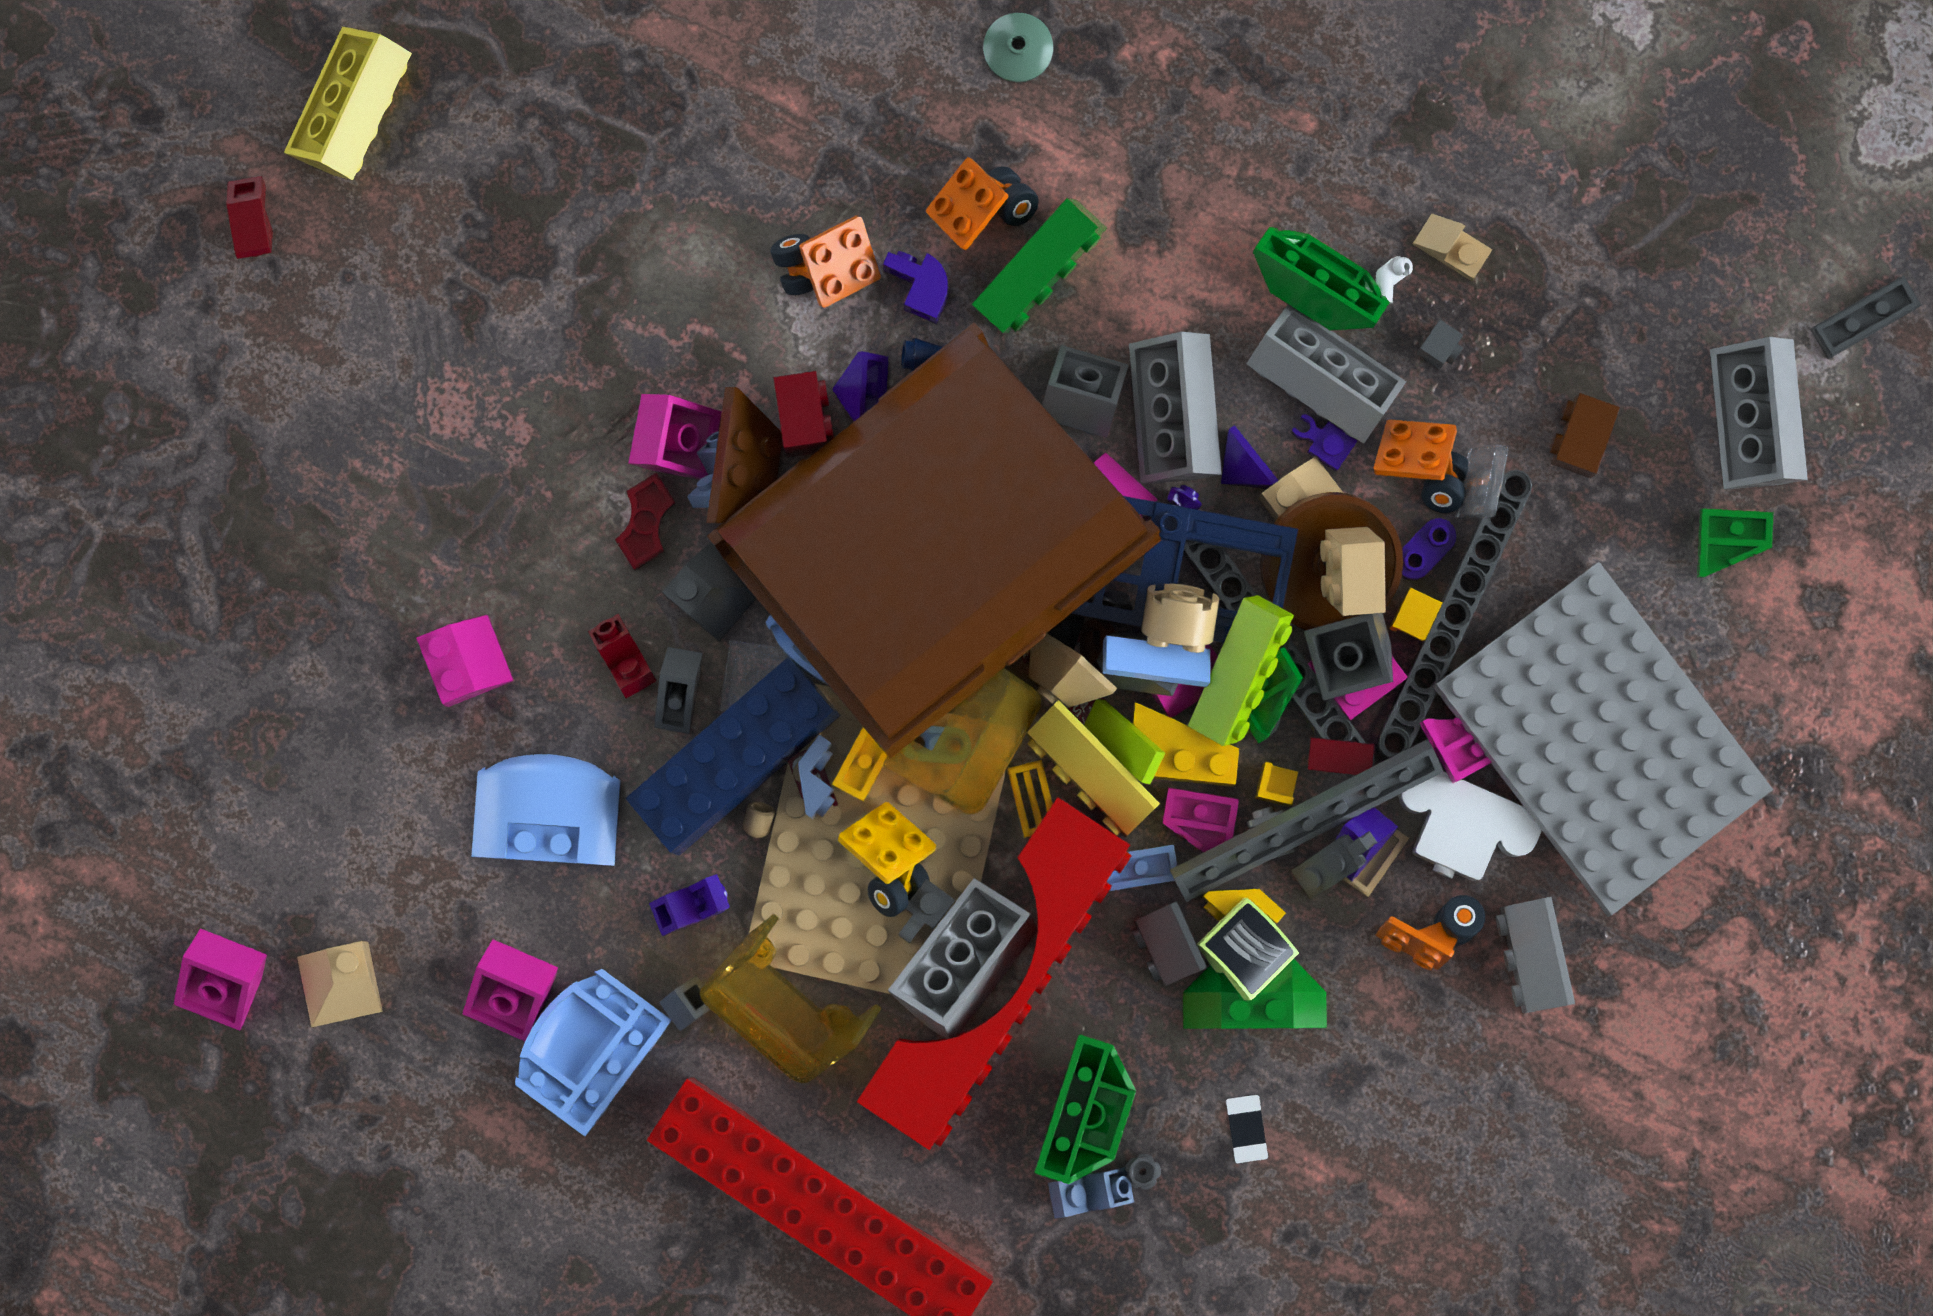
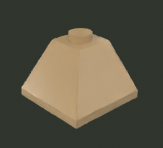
(1298, 484)
(1065, 674)
(339, 983)

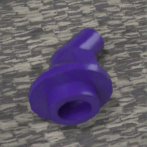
(1184, 497)

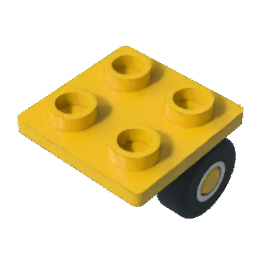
(892, 851)

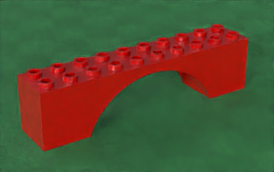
(930, 1079)
(816, 1206)

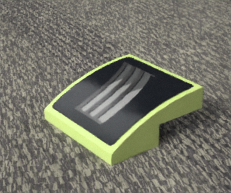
(1247, 949)

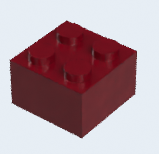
(801, 413)

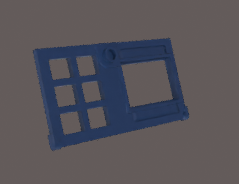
(1164, 560)

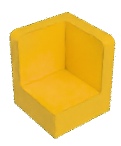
(1416, 614)
(1276, 785)

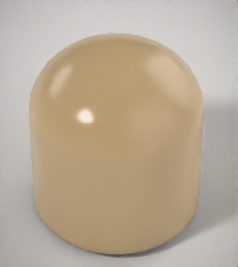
(758, 819)

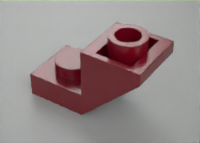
(248, 218)
(622, 655)

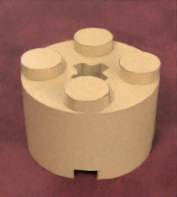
(1179, 617)

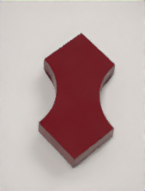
(641, 537)

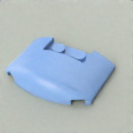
(546, 811)
(587, 1048)

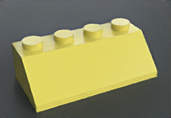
(348, 102)
(1092, 769)

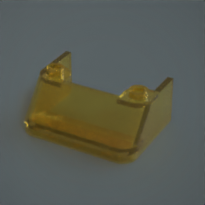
(777, 1015)

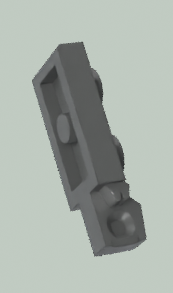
(1332, 863)

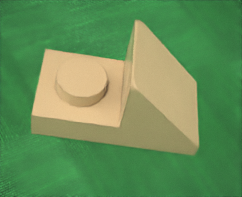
(1452, 246)

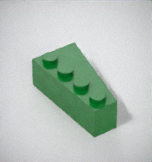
(1039, 265)

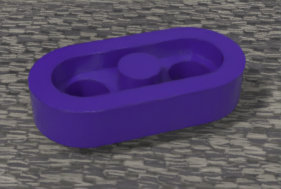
(1427, 548)

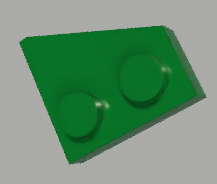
(1731, 537)
(1277, 693)

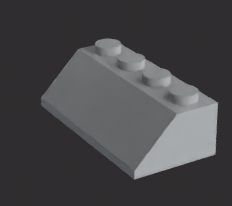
(1326, 373)
(1175, 408)
(1758, 413)
(963, 959)

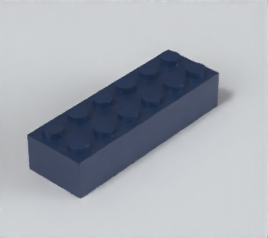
(732, 756)

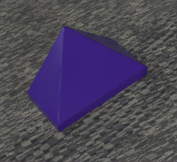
(862, 383)
(1243, 465)

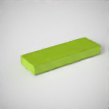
(1124, 741)

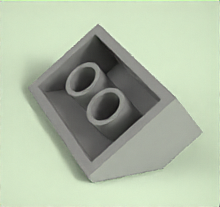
(1535, 955)

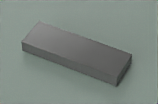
(1865, 317)

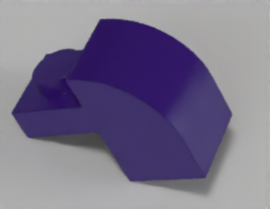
(929, 283)
(690, 905)

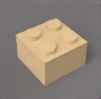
(1354, 570)

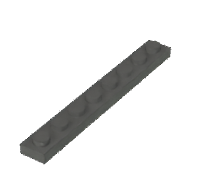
(1307, 820)

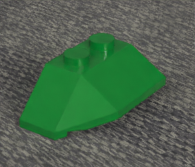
(1319, 280)
(1286, 1002)
(1087, 1113)

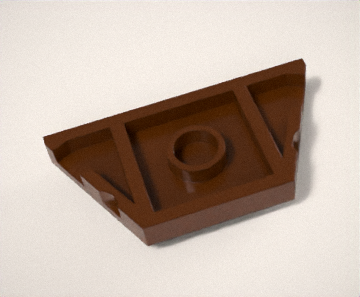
(744, 457)

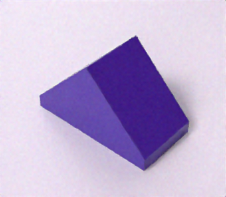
(1371, 821)

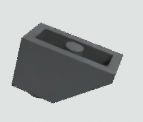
(678, 690)

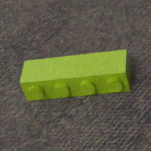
(1241, 670)

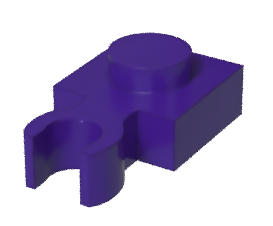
(1329, 444)

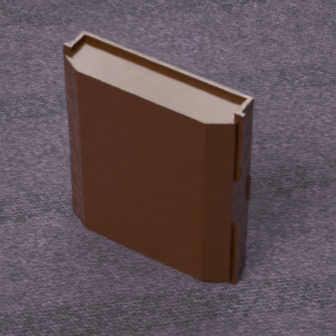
(932, 541)

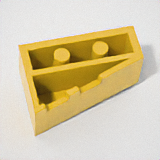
(1187, 752)

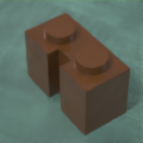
(1584, 436)

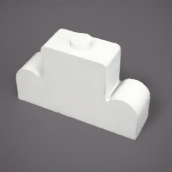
(1466, 826)

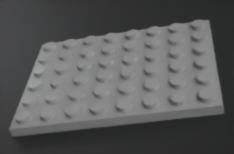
(1603, 739)

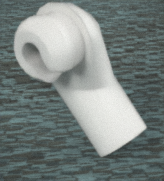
(1392, 273)

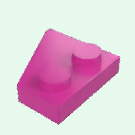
(1454, 747)
(1200, 817)

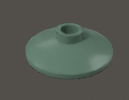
(1018, 64)

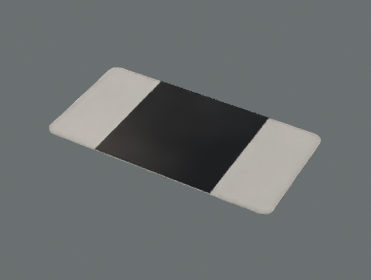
(1247, 1128)

